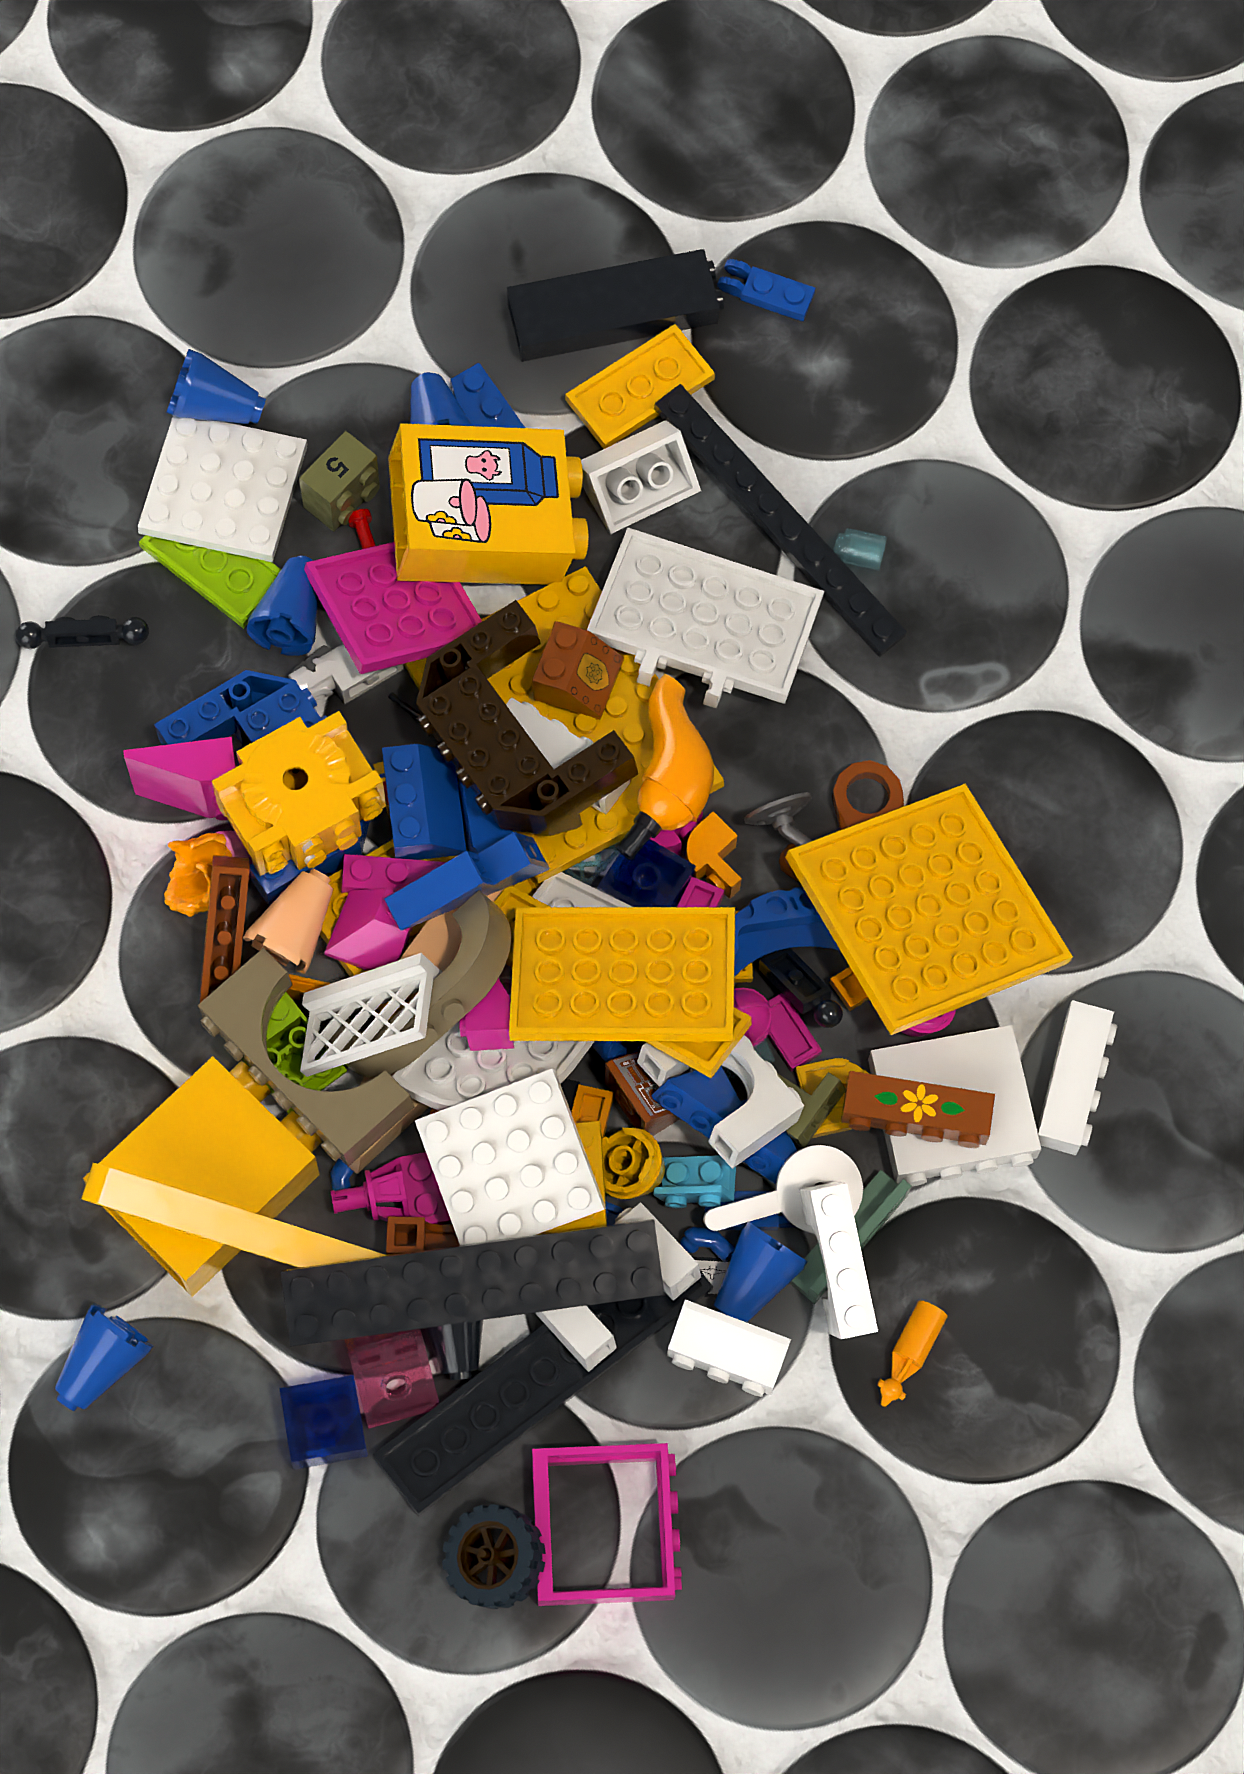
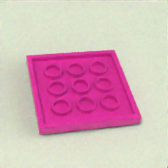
(385, 618)

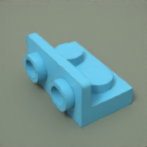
(696, 1180)

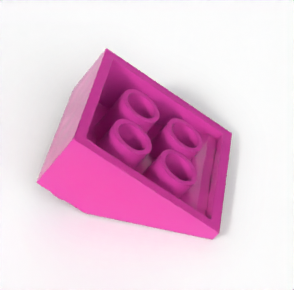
(182, 773)

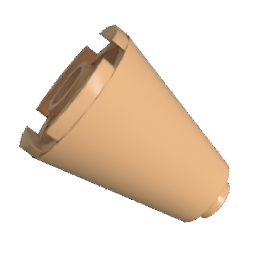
(294, 921)

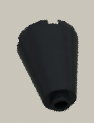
(457, 1348)

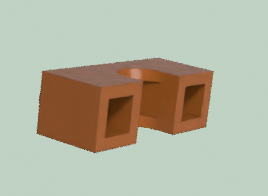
(416, 1235)

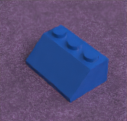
(423, 803)

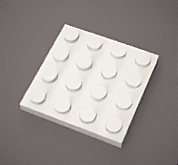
(223, 487)
(511, 1162)

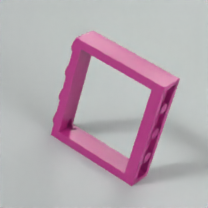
(666, 1506)

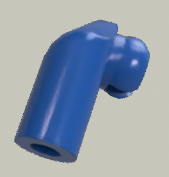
(704, 1237)

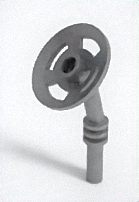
(780, 814)

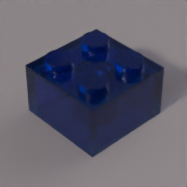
(650, 880)
(323, 1422)

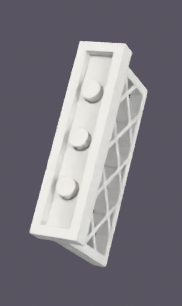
(364, 995)

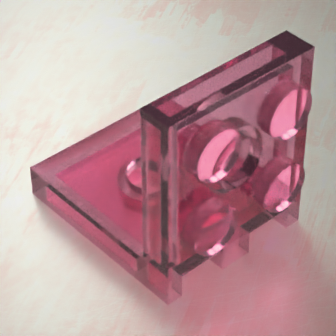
(386, 1358)

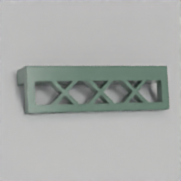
(878, 1203)

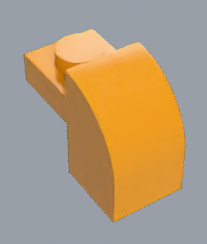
(706, 849)

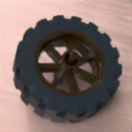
(463, 1545)

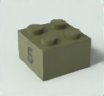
(340, 481)

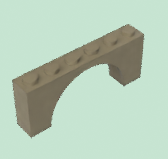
(343, 1119)

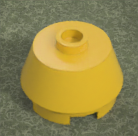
(631, 1163)

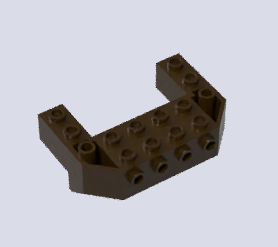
(491, 745)

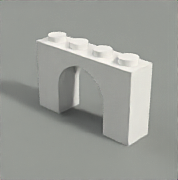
(765, 1115)
(848, 1301)
(583, 1331)

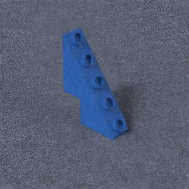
(457, 880)
(706, 1102)

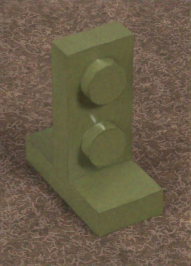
(815, 1108)

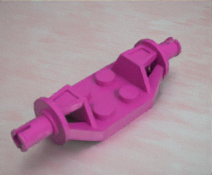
(403, 1180)

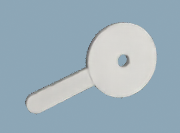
(799, 1171)

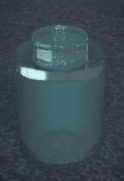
(860, 548)

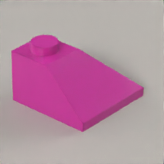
(367, 931)

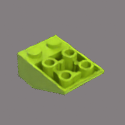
(286, 1046)

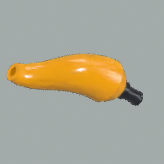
(679, 772)

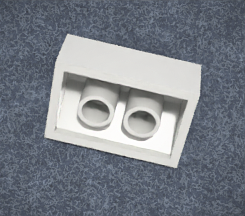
(639, 476)
(727, 1348)

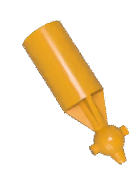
(912, 1348)

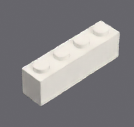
(557, 743)
(1075, 1076)

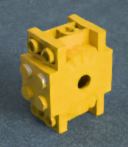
(303, 812)

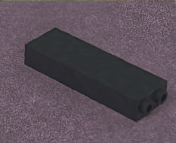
(613, 304)

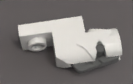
(335, 670)

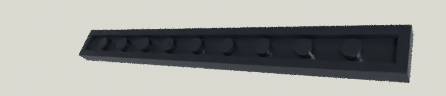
(780, 521)

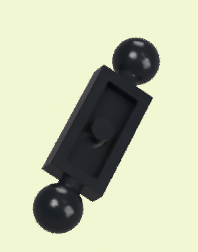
(74, 633)
(801, 986)

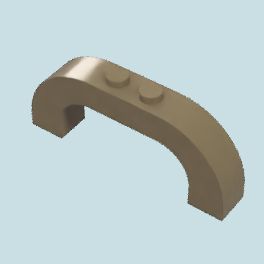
(454, 991)

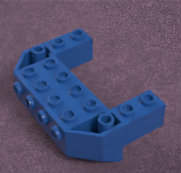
(251, 708)

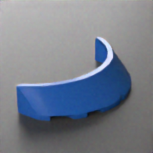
(778, 923)

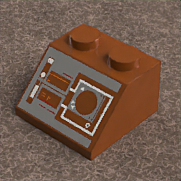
(633, 1093)

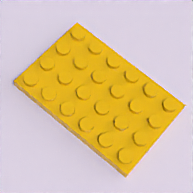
(623, 974)

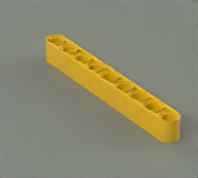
(216, 1220)

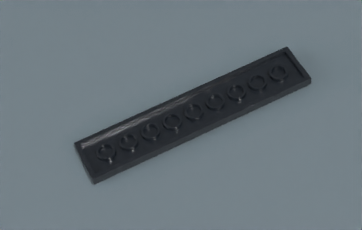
(472, 1282)
(513, 1399)

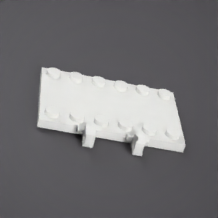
(704, 617)

